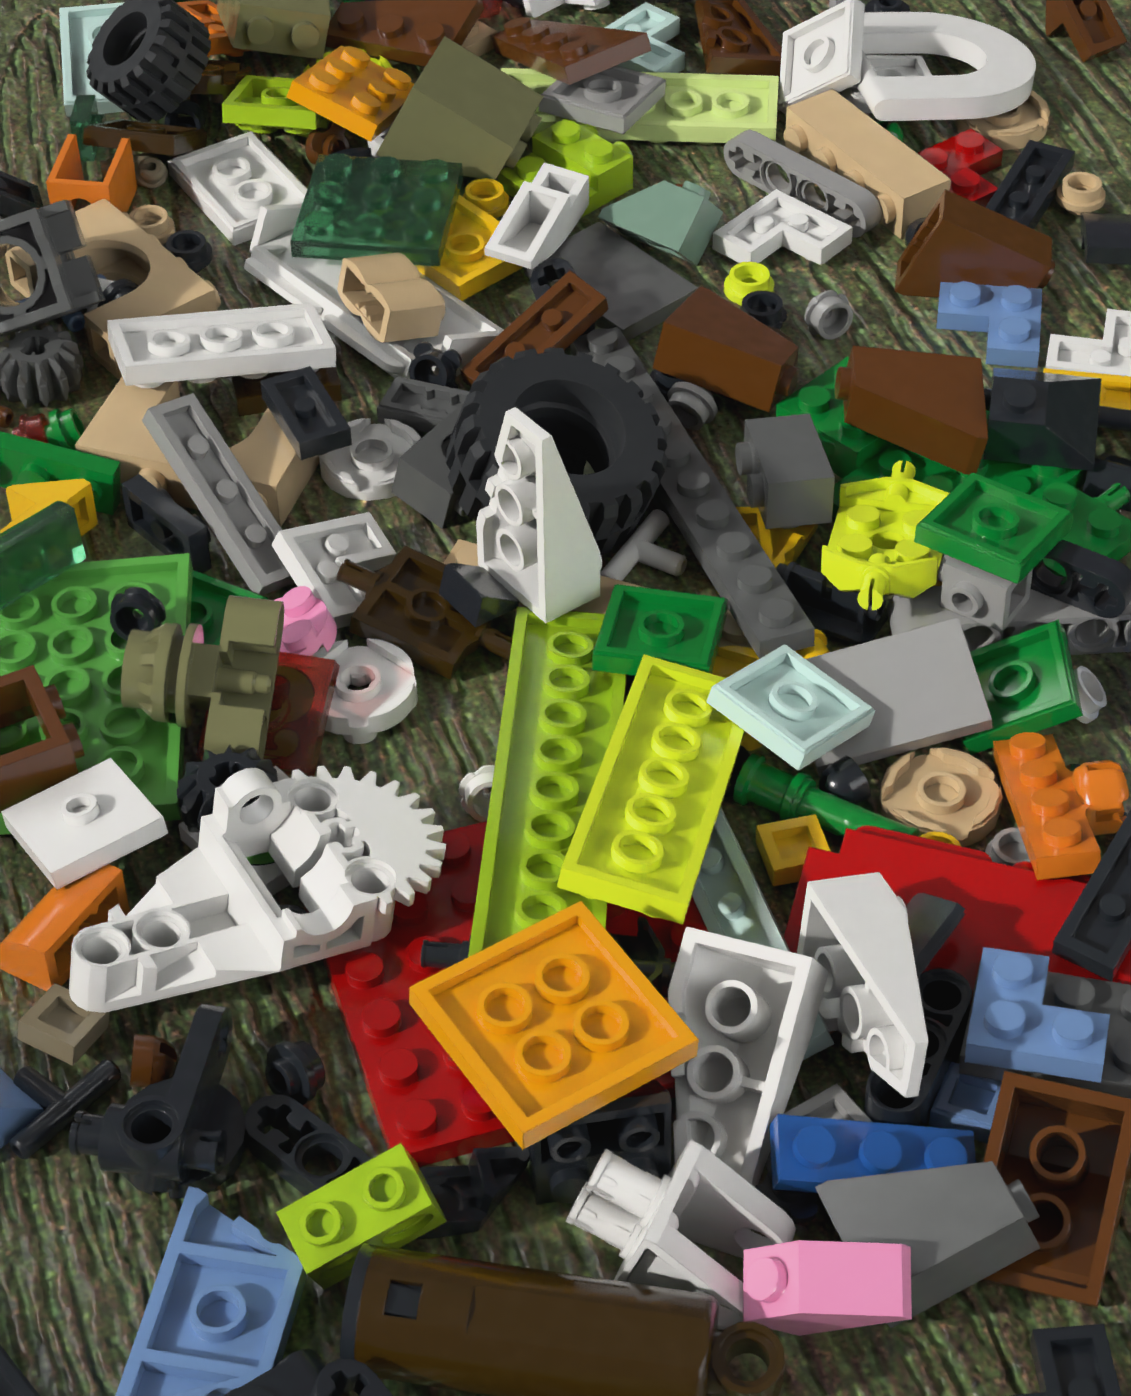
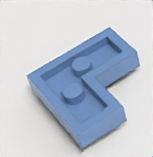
(1005, 312)
(1020, 1033)

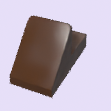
(1088, 25)

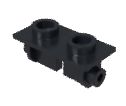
(832, 610)

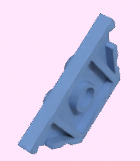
(215, 1307)

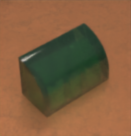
(38, 550)

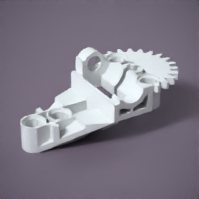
(215, 920)

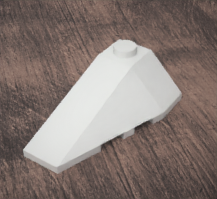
(872, 984)
(753, 1028)

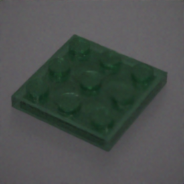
(377, 208)

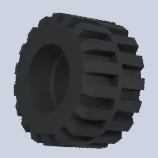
(148, 57)

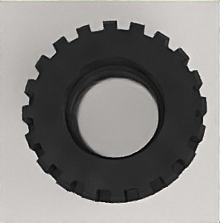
(580, 407)

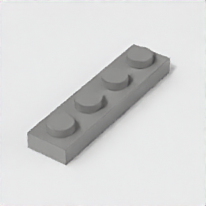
(219, 490)

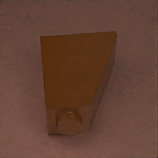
(975, 246)
(726, 351)
(918, 402)

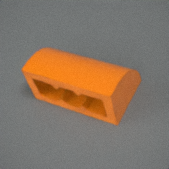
(42, 942)

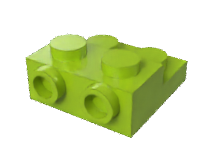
(262, 107)
(578, 150)

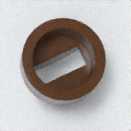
(151, 1060)

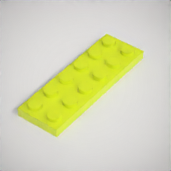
(655, 795)

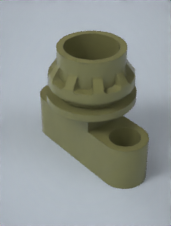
(230, 680)

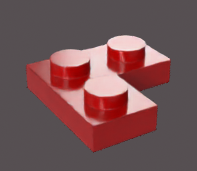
(964, 161)

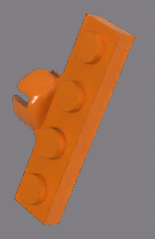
(1059, 807)

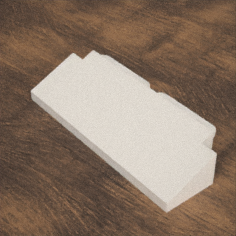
(317, 283)

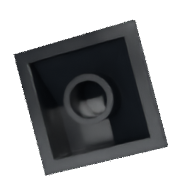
(1043, 419)

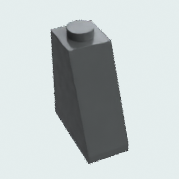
(953, 1217)

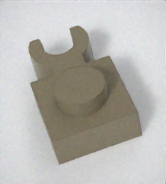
(61, 1026)

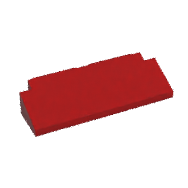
(1001, 902)

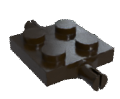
(408, 611)

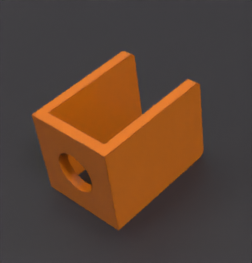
(68, 182)

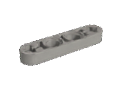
(756, 160)

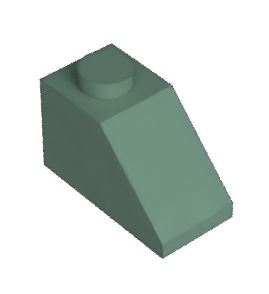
(667, 218)

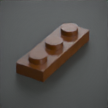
(550, 321)

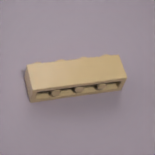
(858, 148)

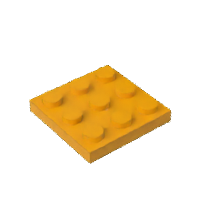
(552, 1023)

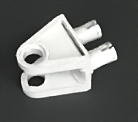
(659, 1218)

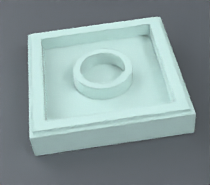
(791, 706)

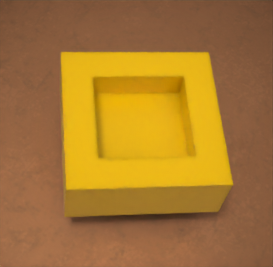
(785, 846)

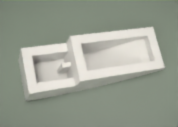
(540, 217)

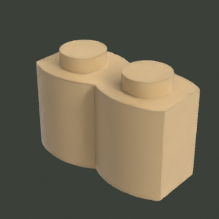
(390, 297)

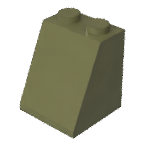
(277, 25)
(464, 115)

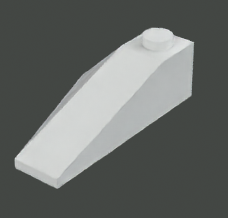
(534, 525)

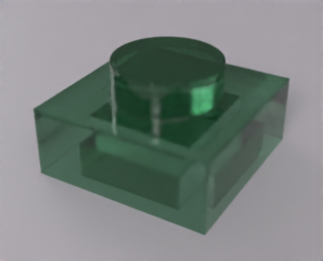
(83, 114)

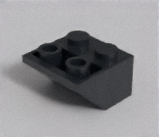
(630, 1127)

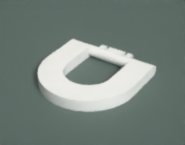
(998, 86)

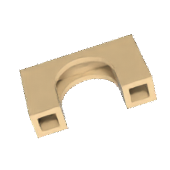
(124, 252)
(264, 455)

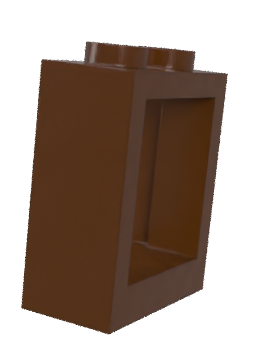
(42, 763)

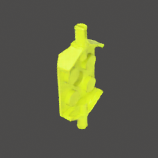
(875, 536)

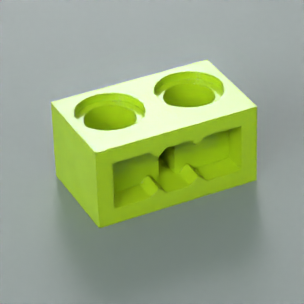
(373, 1204)

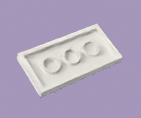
(220, 344)

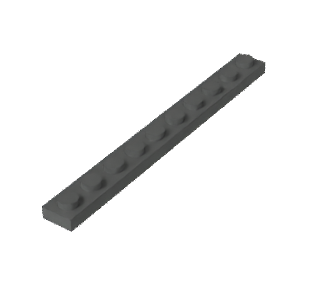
(709, 518)

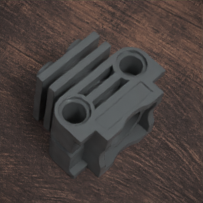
(63, 281)

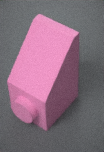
(826, 1285)

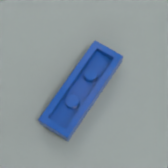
(825, 1149)

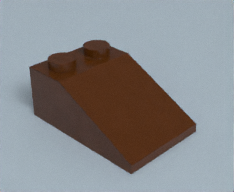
(1076, 1168)

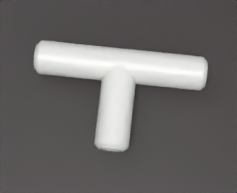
(641, 549)

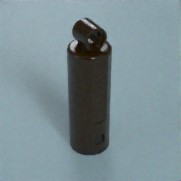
(541, 1331)

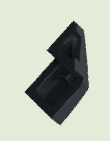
(473, 1190)

